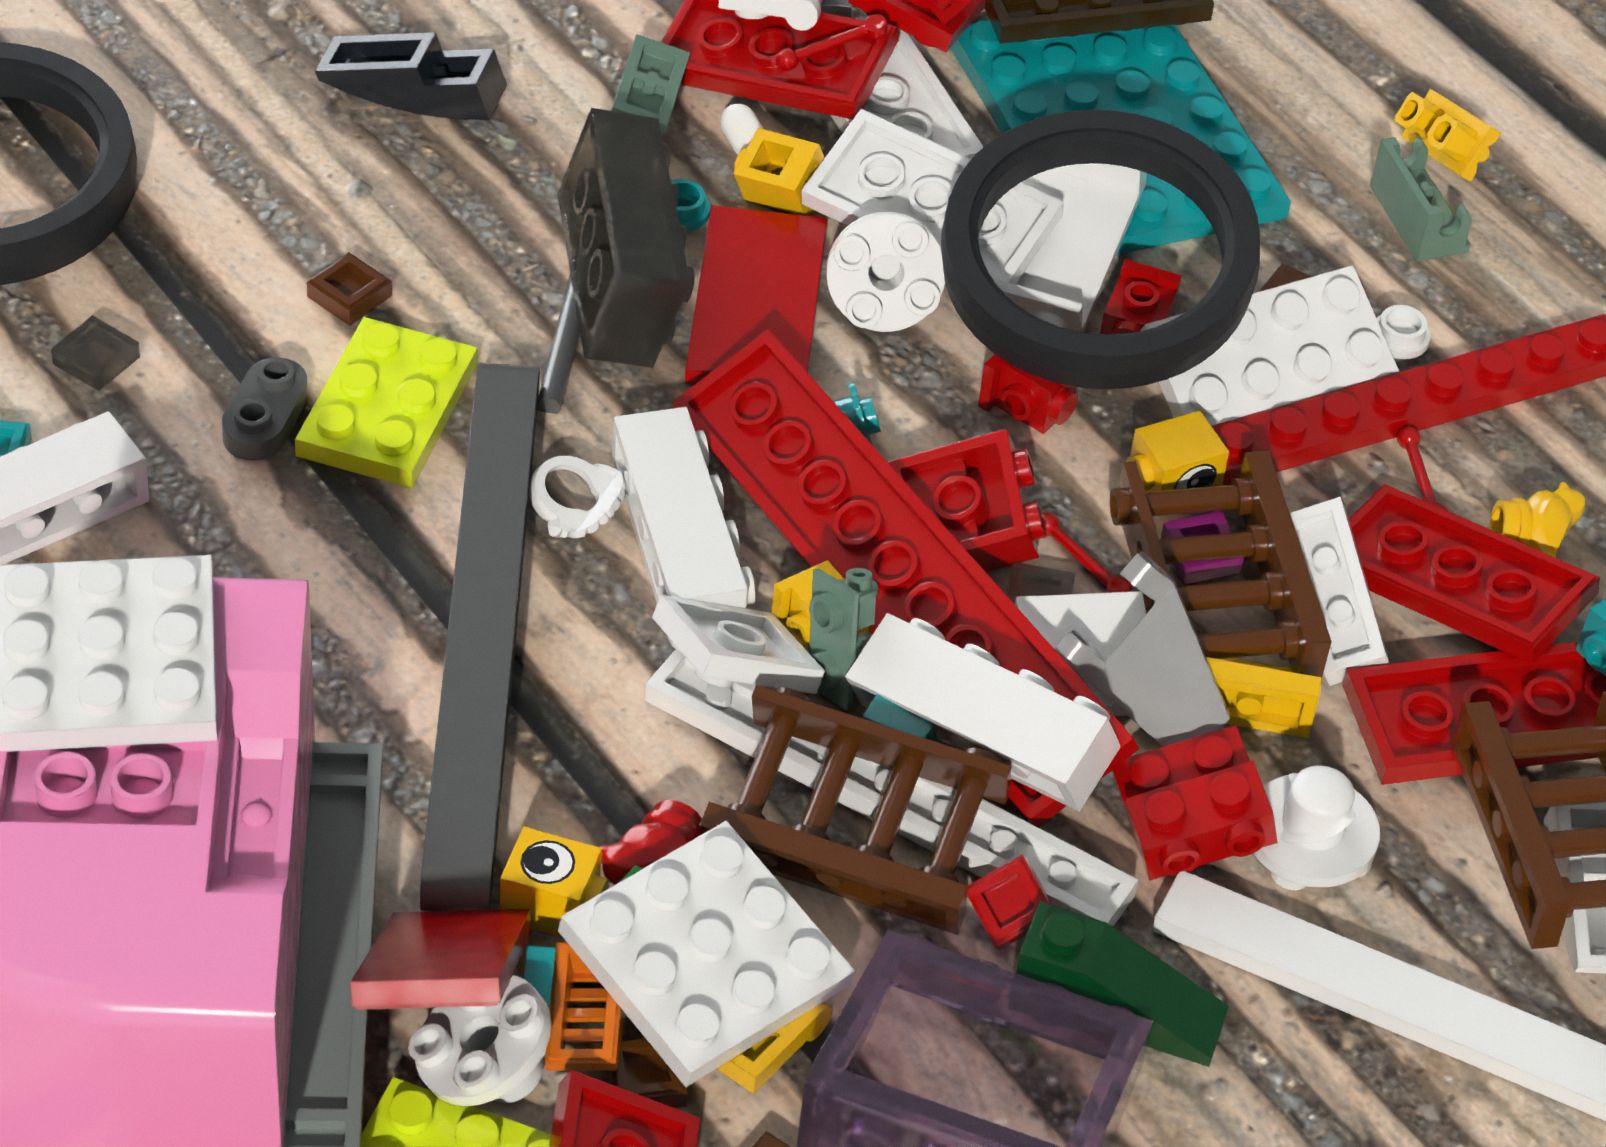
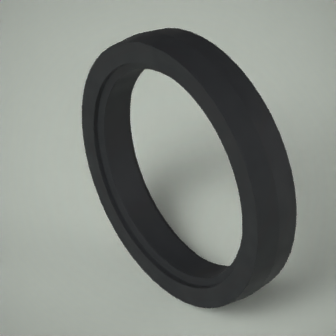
(100, 205)
(1082, 357)

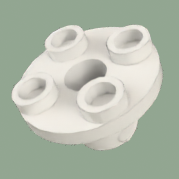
(885, 272)
(1322, 830)
(485, 1050)

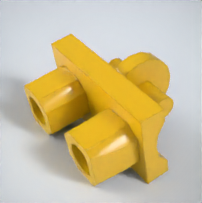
(1448, 132)

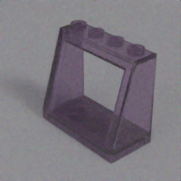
(861, 1112)

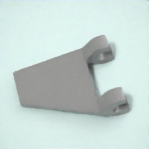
(1159, 668)

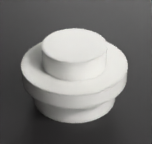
(1405, 331)

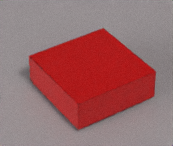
(1007, 900)

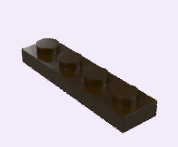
(1061, 18)

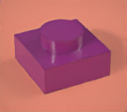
(1202, 525)

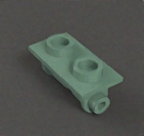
(836, 614)

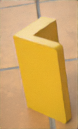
(1267, 696)

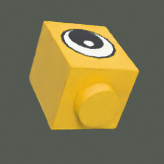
(1179, 454)
(550, 877)

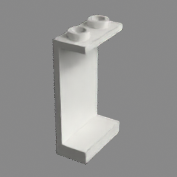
(1078, 254)

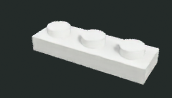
(1340, 588)

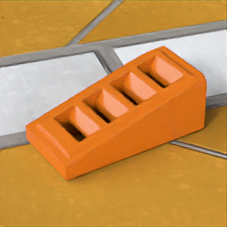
(568, 971)

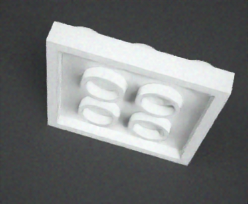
(107, 653)
(705, 952)

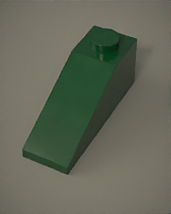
(1114, 970)

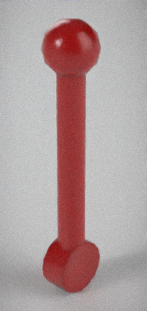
(874, 27)
(1409, 438)
(1112, 584)

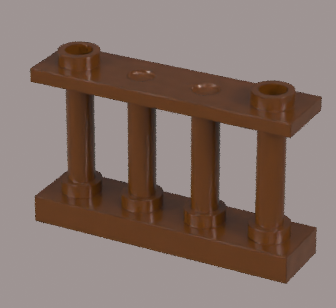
(1268, 540)
(1507, 814)
(868, 871)

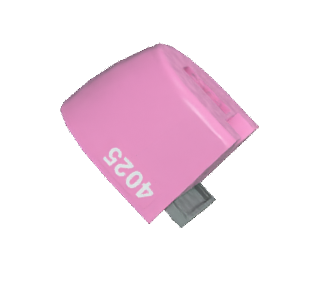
(193, 916)

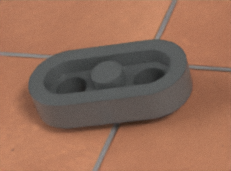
(272, 397)

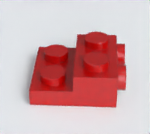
(980, 496)
(1195, 803)

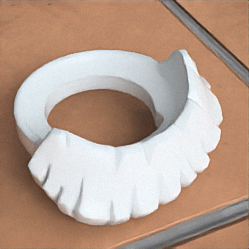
(604, 482)

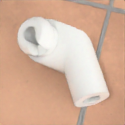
(739, 125)

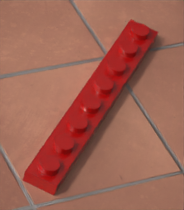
(1419, 397)

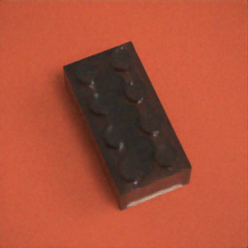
(624, 239)

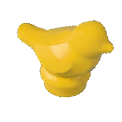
(1539, 520)

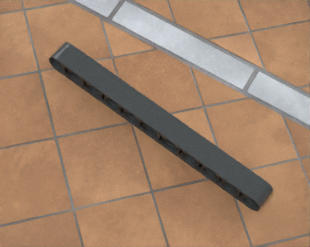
(480, 643)

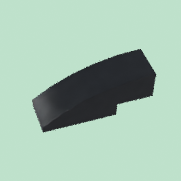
(415, 74)

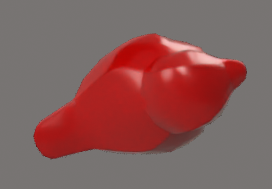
(660, 833)

